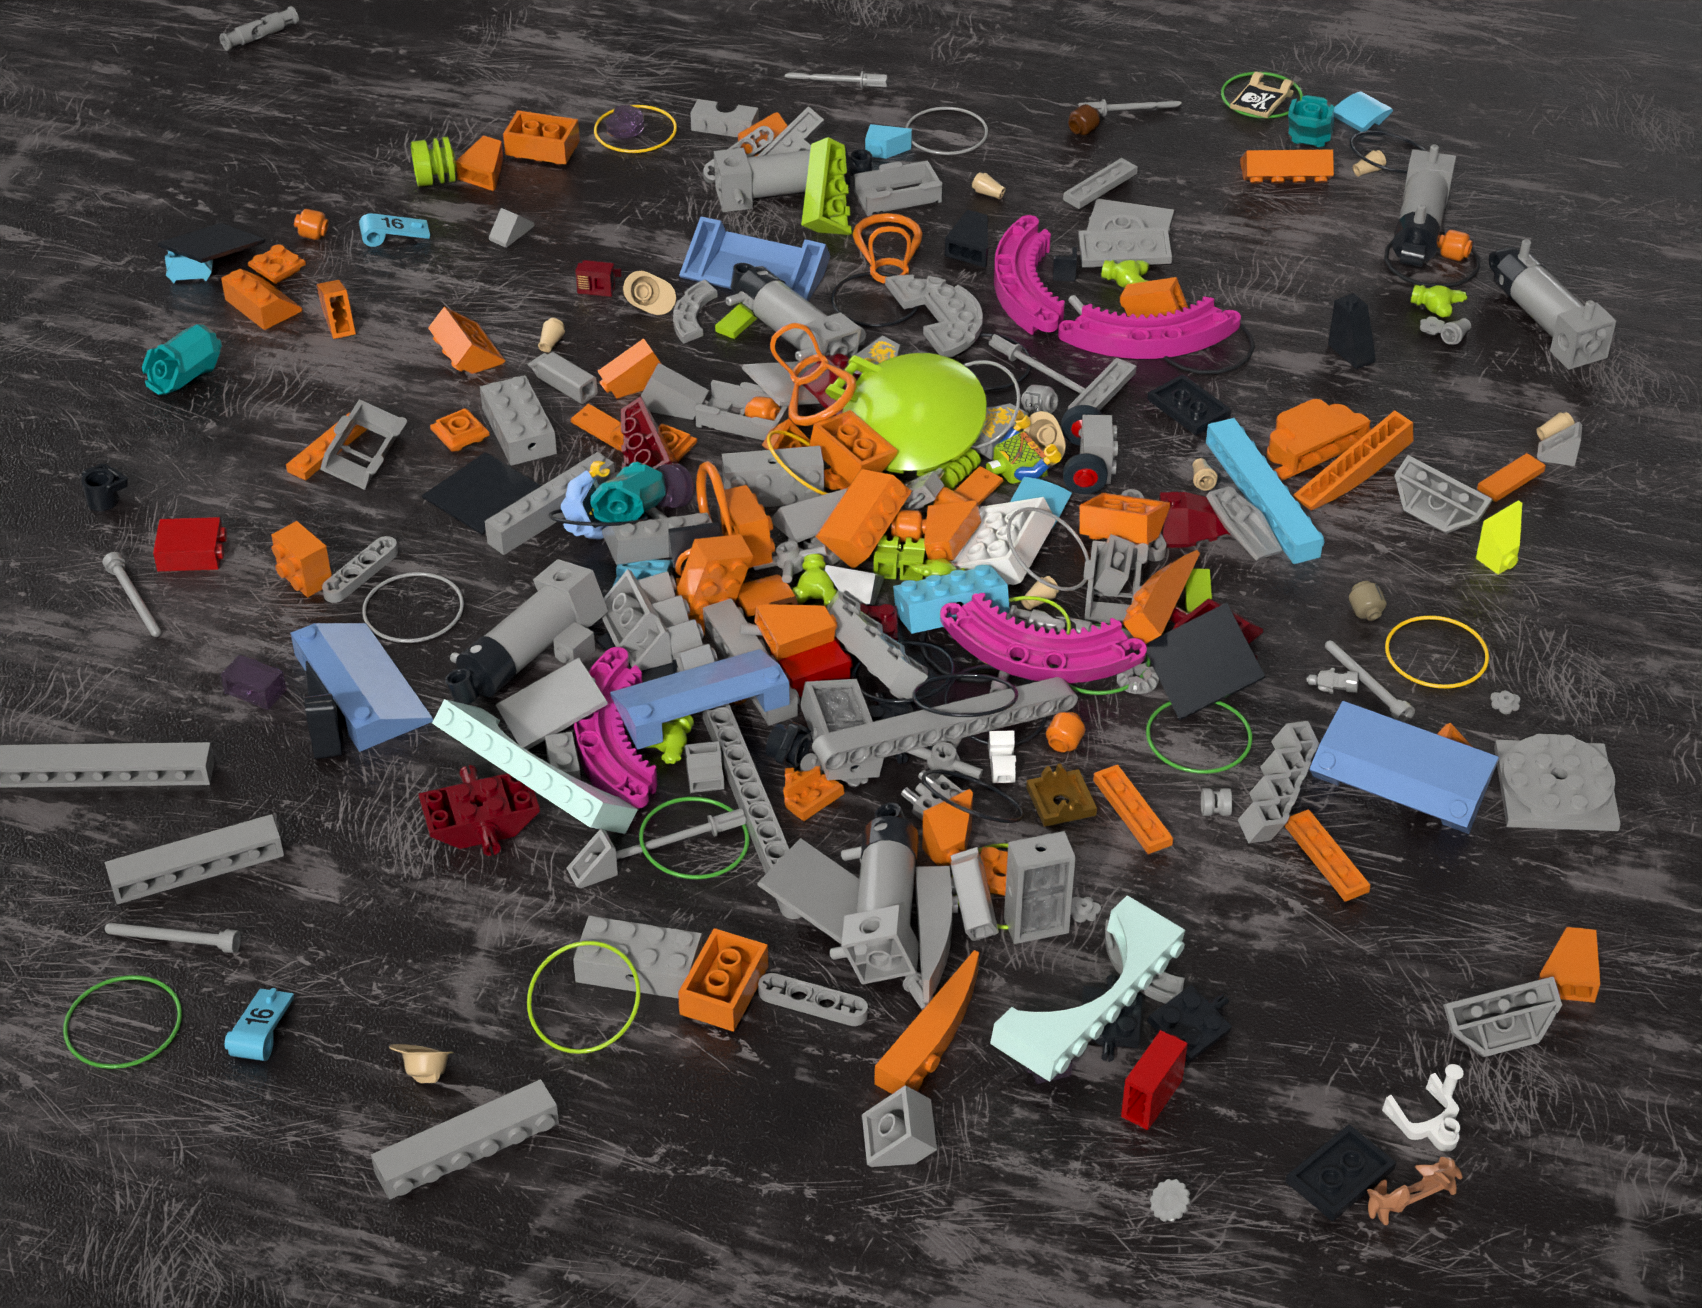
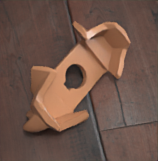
(1435, 1178)

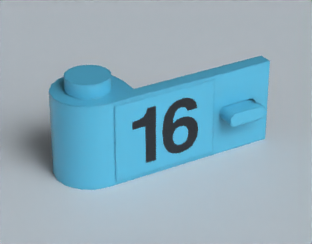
(376, 226)
(254, 1031)

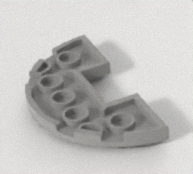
(953, 307)

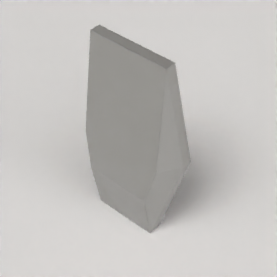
(1244, 523)

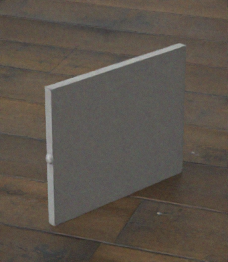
(1150, 216)
(777, 382)
(551, 704)
(813, 887)

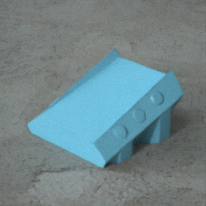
(184, 268)

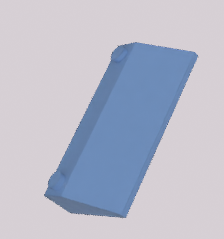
(716, 252)
(362, 681)
(699, 689)
(1404, 765)

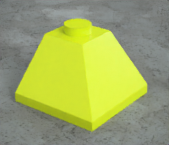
(1501, 539)

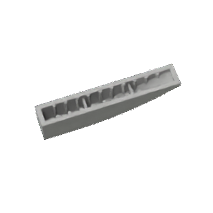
(934, 919)

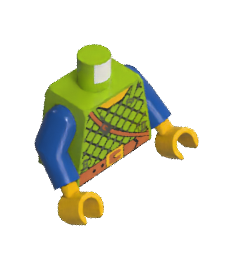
(1020, 456)

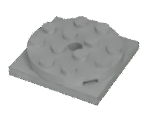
(1538, 800)

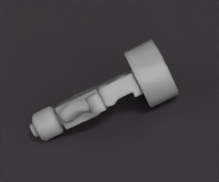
(1329, 680)

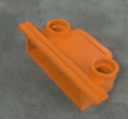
(1313, 435)

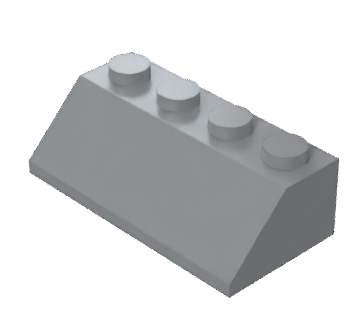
(646, 538)

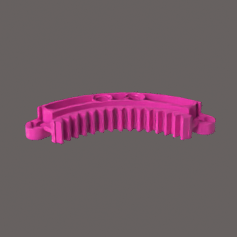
(1017, 280)
(1151, 336)
(1079, 656)
(602, 739)

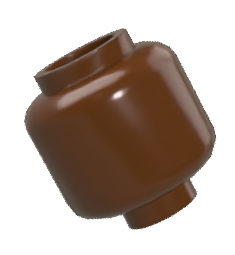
(1084, 119)

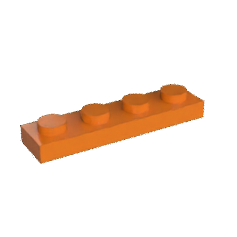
(311, 458)
(1133, 809)
(1327, 855)

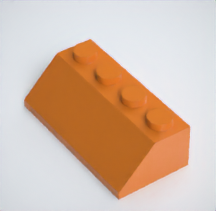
(1287, 165)
(863, 516)

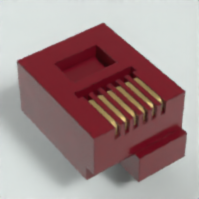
(596, 278)

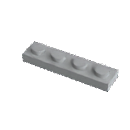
(1100, 183)
(1106, 385)

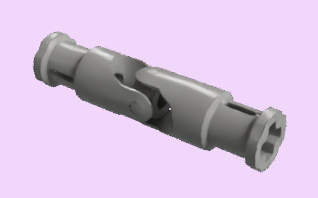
(266, 25)
(1042, 619)

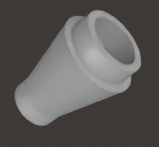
(1454, 331)

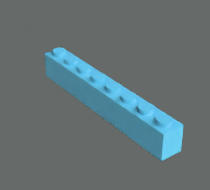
(1264, 490)

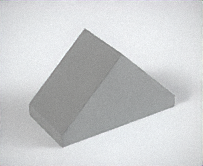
(509, 228)
(1562, 446)
(594, 862)

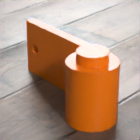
(599, 425)
(975, 487)

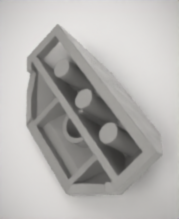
(1438, 497)
(1505, 1017)

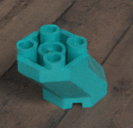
(1311, 121)
(181, 359)
(628, 494)

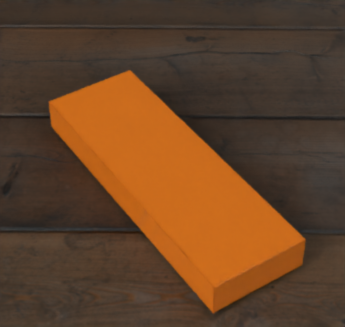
(1511, 477)

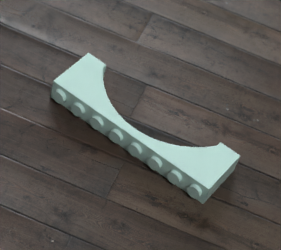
(481, 734)
(1052, 1039)

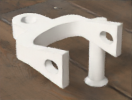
(1441, 1130)

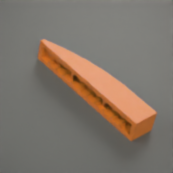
(1358, 462)
(1157, 599)
(930, 1033)

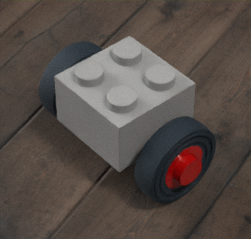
(1095, 435)

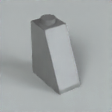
(673, 394)

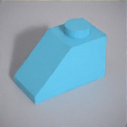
(887, 140)

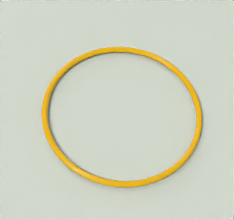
(641, 150)
(783, 465)
(1430, 684)

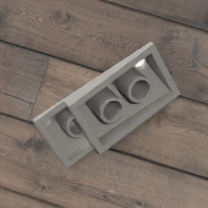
(806, 517)
(636, 624)

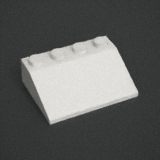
(990, 541)

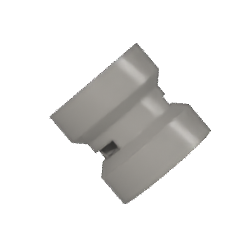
(1216, 802)

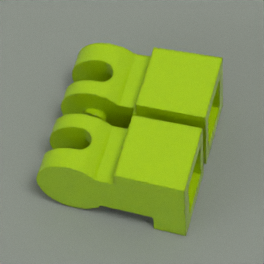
(958, 469)
(889, 559)

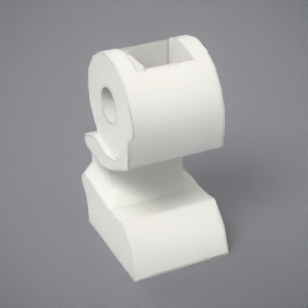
(1002, 756)

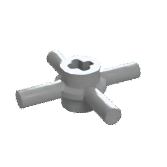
(791, 558)
(944, 757)

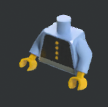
(577, 502)

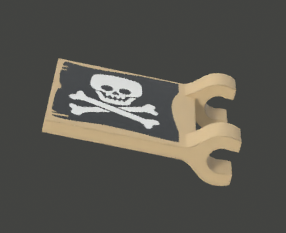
(1261, 99)

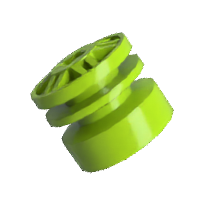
(433, 161)

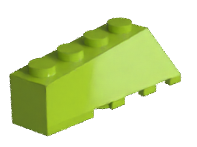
(826, 189)

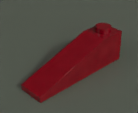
(643, 437)
(1189, 520)

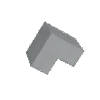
(704, 767)

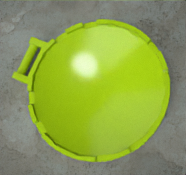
(919, 405)

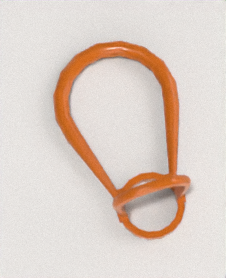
(869, 255)
(844, 375)
(704, 468)

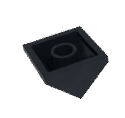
(682, 538)

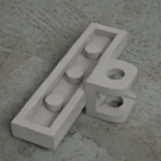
(795, 136)

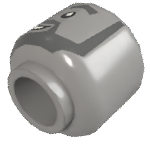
(1039, 398)

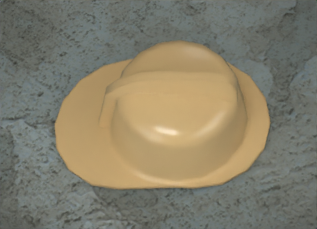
(649, 293)
(1046, 431)
(422, 1062)

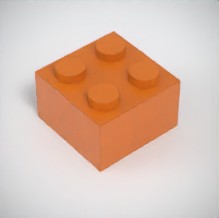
(301, 558)

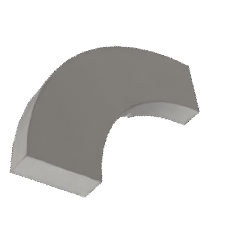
(687, 309)
(1163, 985)

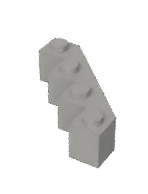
(683, 633)
(874, 648)
(1281, 782)

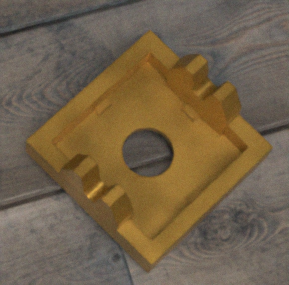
(1063, 783)

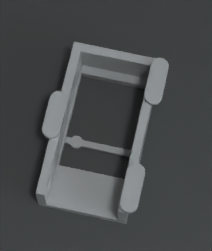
(893, 176)
(725, 396)
(372, 419)
(1104, 611)

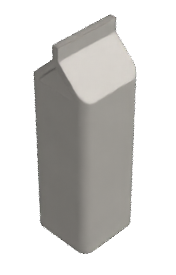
(565, 376)
(973, 894)

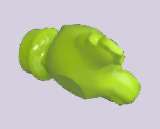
(1125, 272)
(1437, 298)
(934, 567)
(814, 581)
(674, 738)

